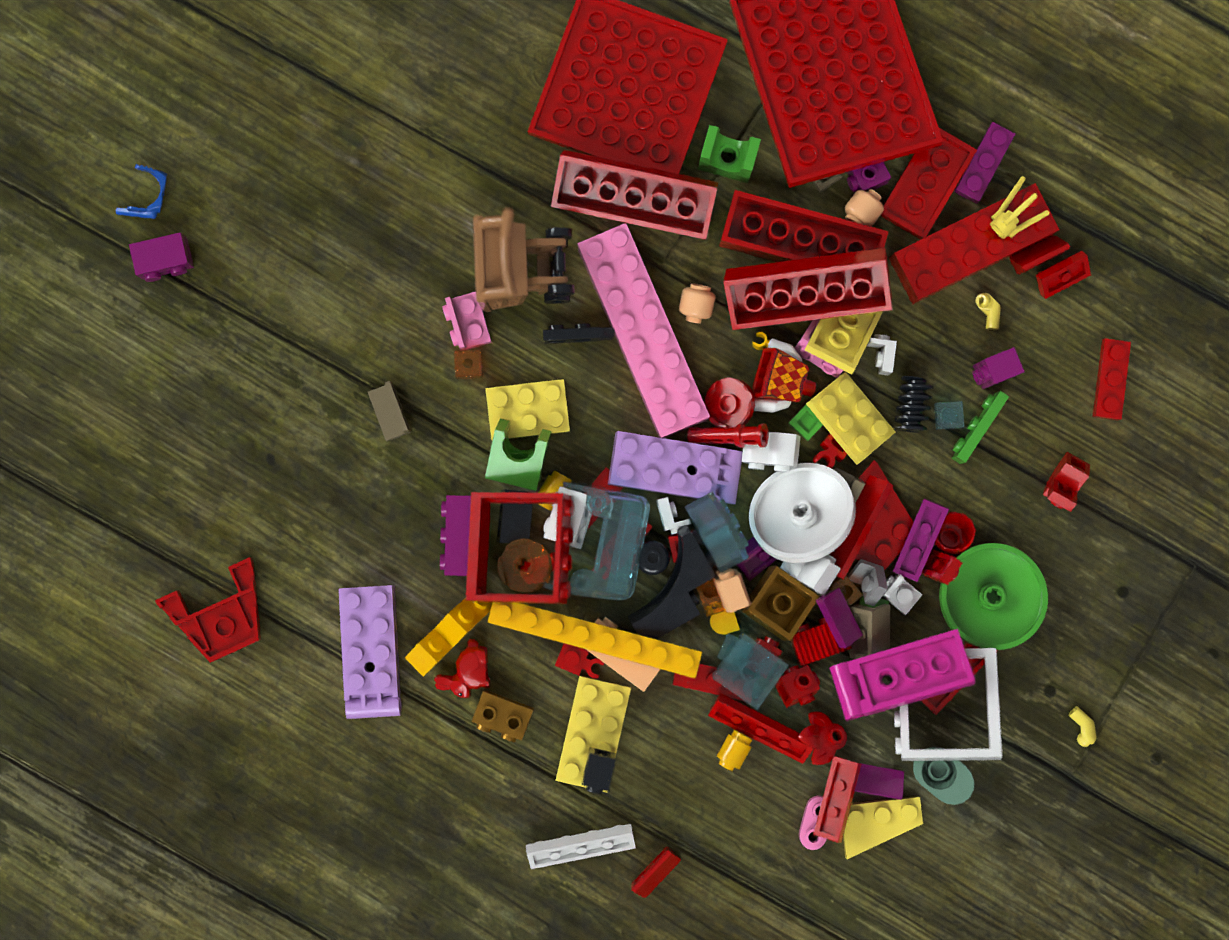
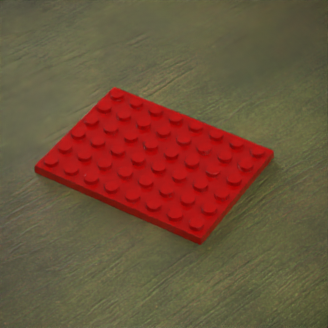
(835, 84)

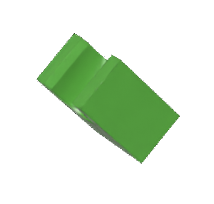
(718, 144)
(513, 465)

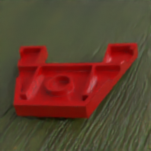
(889, 529)
(224, 625)

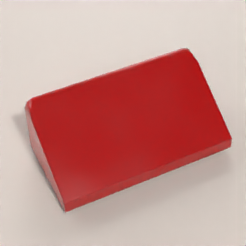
(1038, 254)
(655, 872)

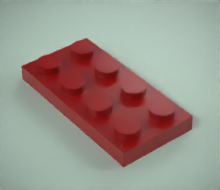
(927, 185)

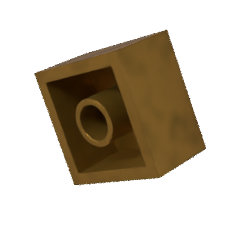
(780, 603)

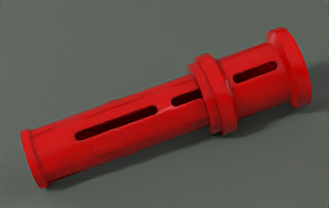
(739, 435)

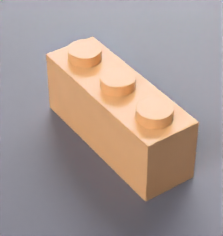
(636, 673)

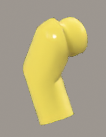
(990, 308)
(1087, 727)

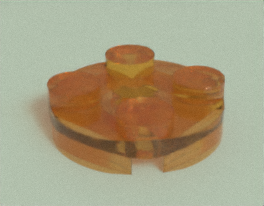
(512, 558)

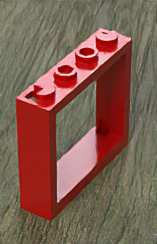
(479, 545)

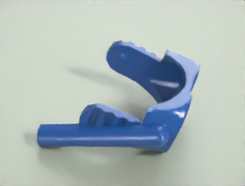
(151, 210)

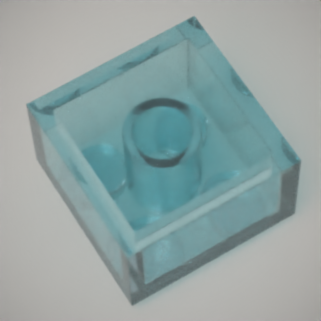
(718, 531)
(749, 671)

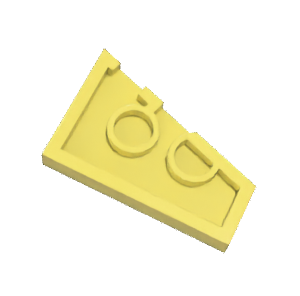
(879, 821)

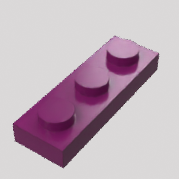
(984, 162)
(921, 539)

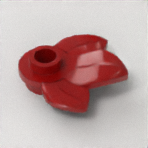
(820, 737)

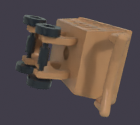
(502, 263)

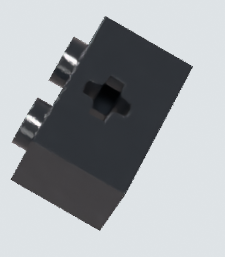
(598, 770)

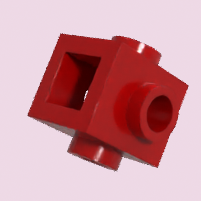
(798, 686)

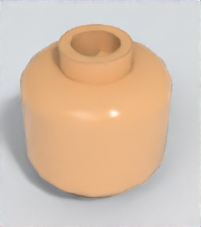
(864, 207)
(697, 302)

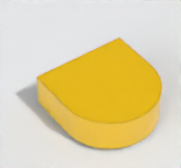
(724, 622)

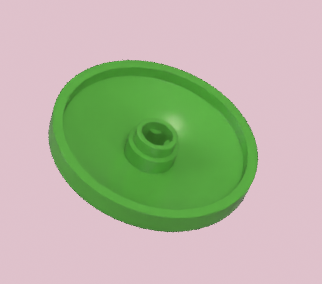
(995, 597)

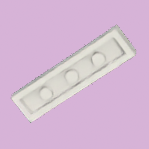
(580, 846)

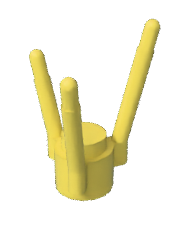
(1005, 223)

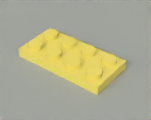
(593, 722)

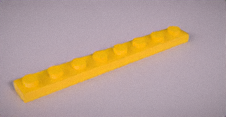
(596, 637)

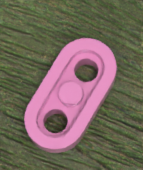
(808, 824)

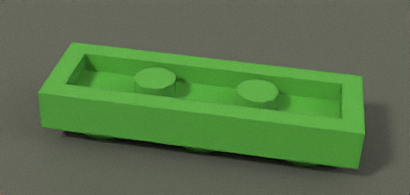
(979, 426)

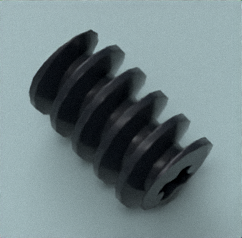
(913, 404)

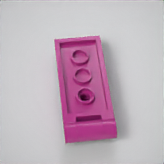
(917, 673)

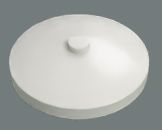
(802, 513)

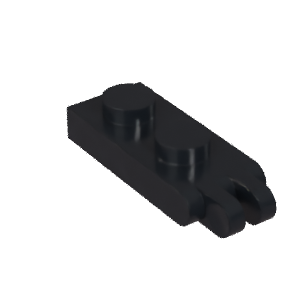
(580, 333)

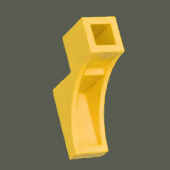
(447, 634)

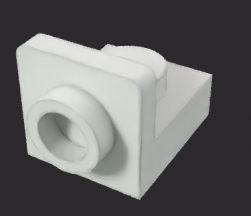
(885, 357)
(667, 512)
(901, 593)

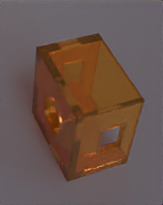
(475, 371)
(848, 589)
(709, 598)

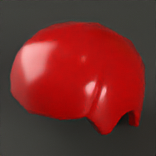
(956, 533)

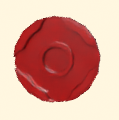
(729, 402)

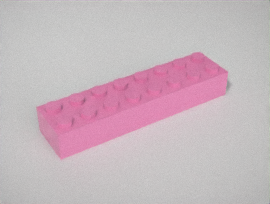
(643, 331)

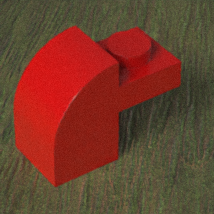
(1066, 482)

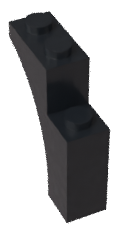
(676, 600)

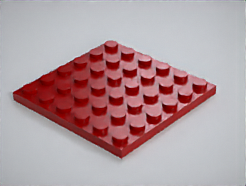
(627, 85)

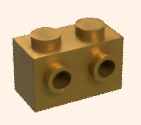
(502, 715)

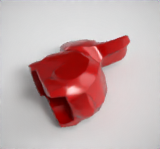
(470, 671)

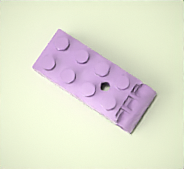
(662, 467)
(370, 636)

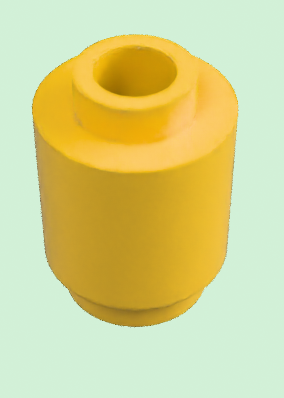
(552, 485)
(734, 750)

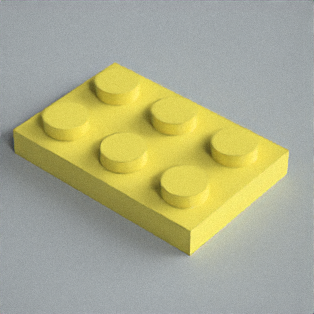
(843, 339)
(529, 408)
(851, 418)

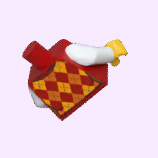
(779, 376)

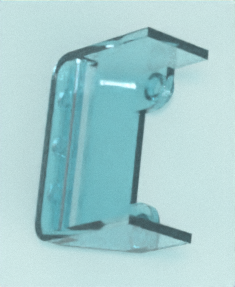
(619, 544)

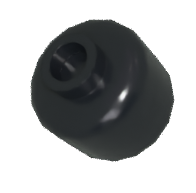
(653, 558)

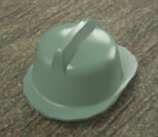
(946, 780)

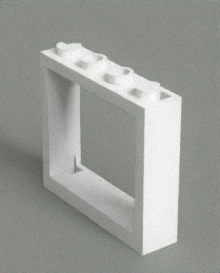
(993, 717)

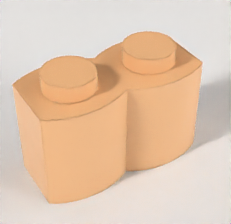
(731, 590)

